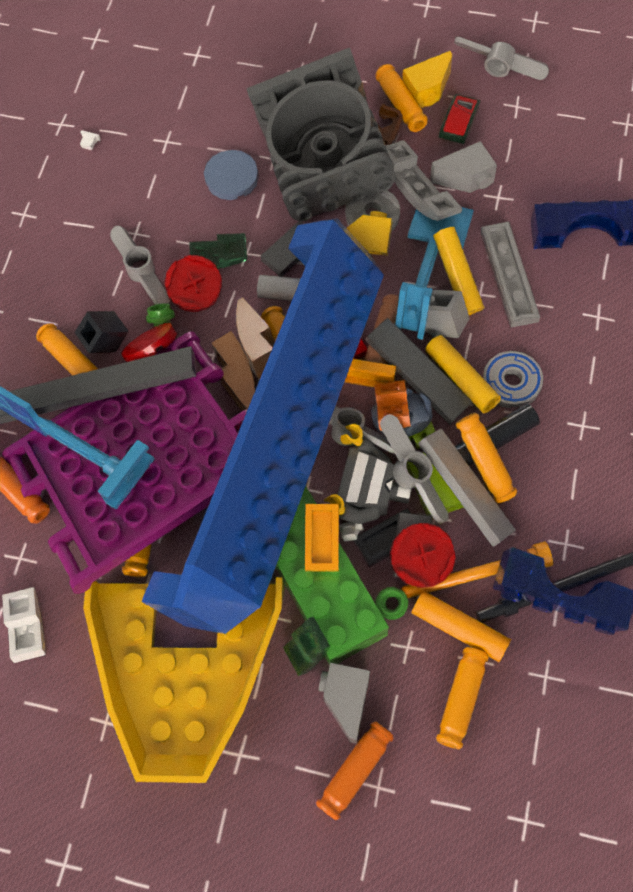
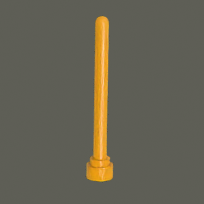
(539, 549)

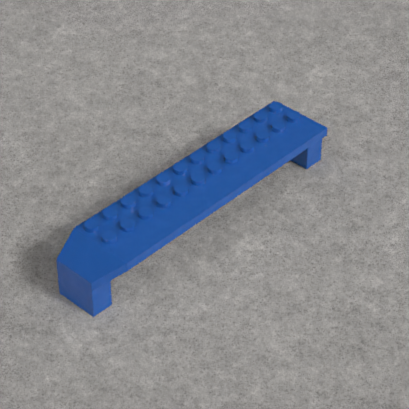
(277, 438)

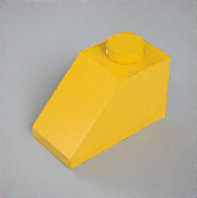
(428, 79)
(373, 232)

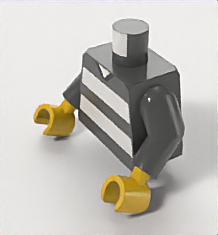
(366, 481)

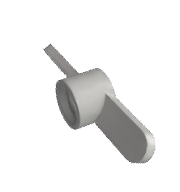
(503, 58)
(145, 274)
(345, 416)
(405, 452)

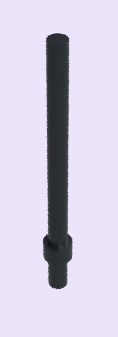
(507, 607)

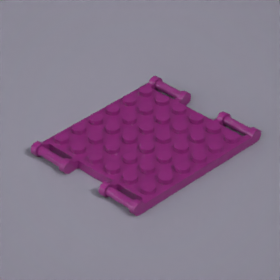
(183, 434)

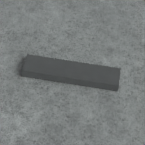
(418, 370)

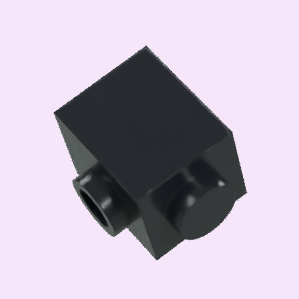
(101, 331)

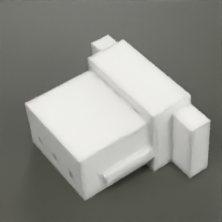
(89, 140)
(350, 530)

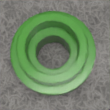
(159, 314)
(392, 592)

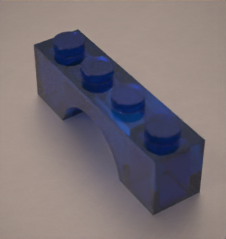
(556, 221)
(525, 578)

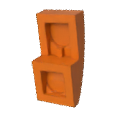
(392, 400)

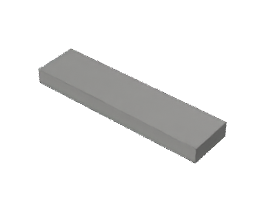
(510, 274)
(467, 487)

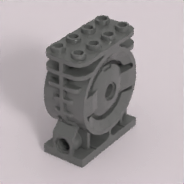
(322, 136)

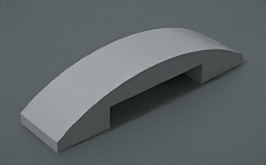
(417, 186)

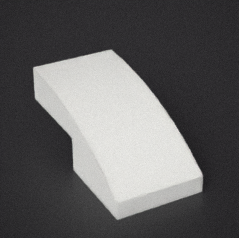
(24, 625)

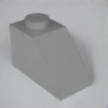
(465, 169)
(447, 314)
(345, 696)

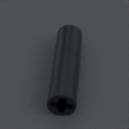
(506, 429)

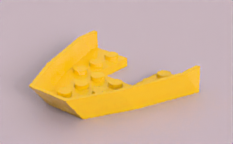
(173, 703)

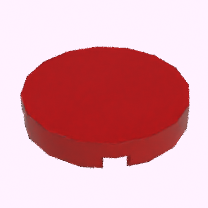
(193, 283)
(148, 342)
(422, 555)

